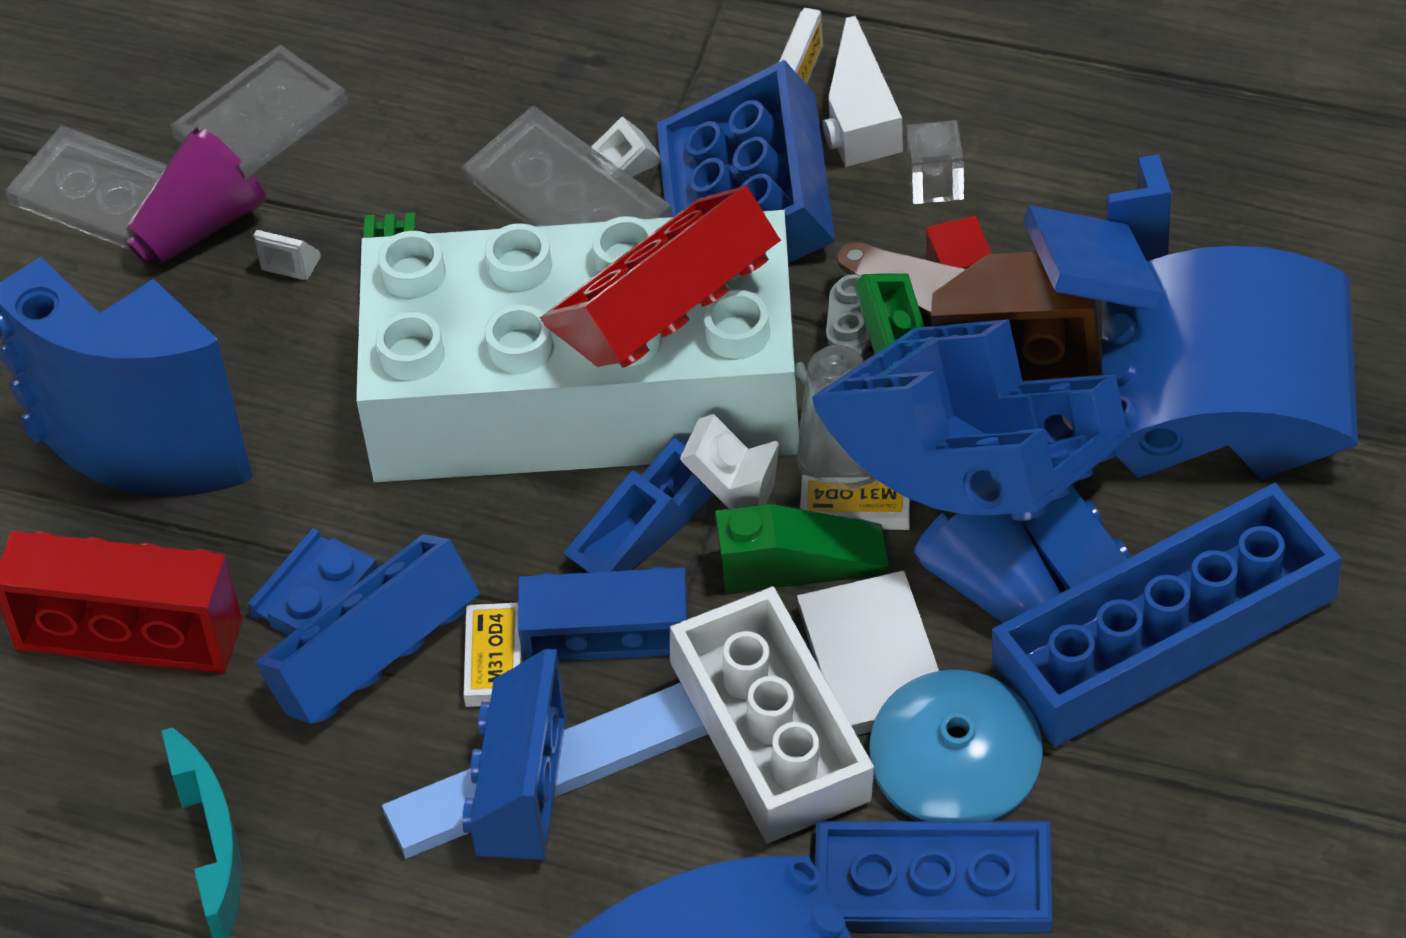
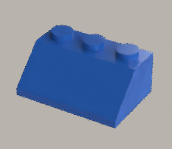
(518, 761)

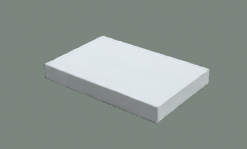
(866, 642)

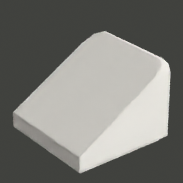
(627, 148)
(285, 255)

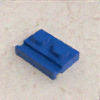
(309, 582)

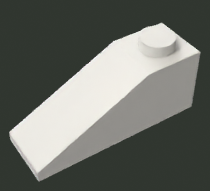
(861, 108)

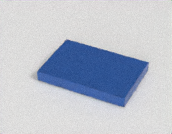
(1092, 258)

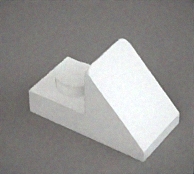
(728, 467)

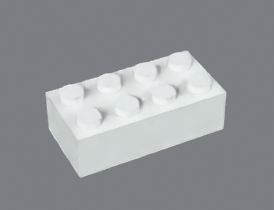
(771, 714)

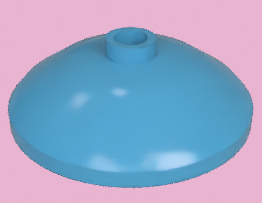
(949, 777)

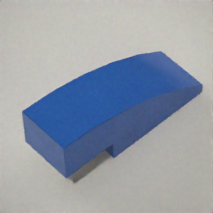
(640, 515)

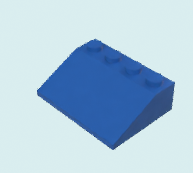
(755, 137)

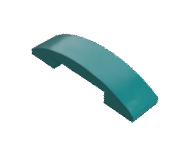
(222, 881)

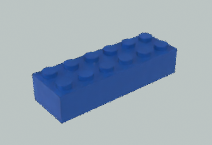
(1165, 613)

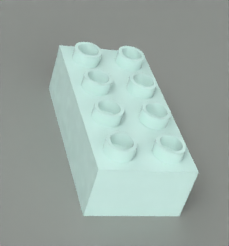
(476, 385)

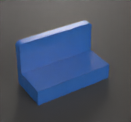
(1145, 208)

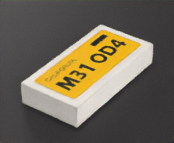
(804, 43)
(870, 504)
(490, 648)

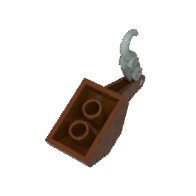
(1050, 330)

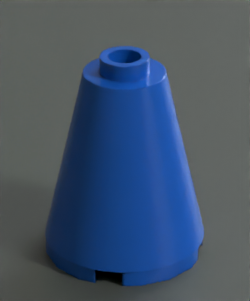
(987, 562)

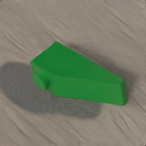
(795, 547)

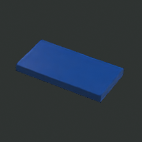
(938, 875)

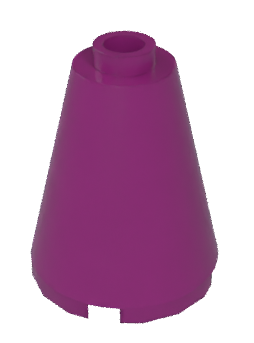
(192, 199)

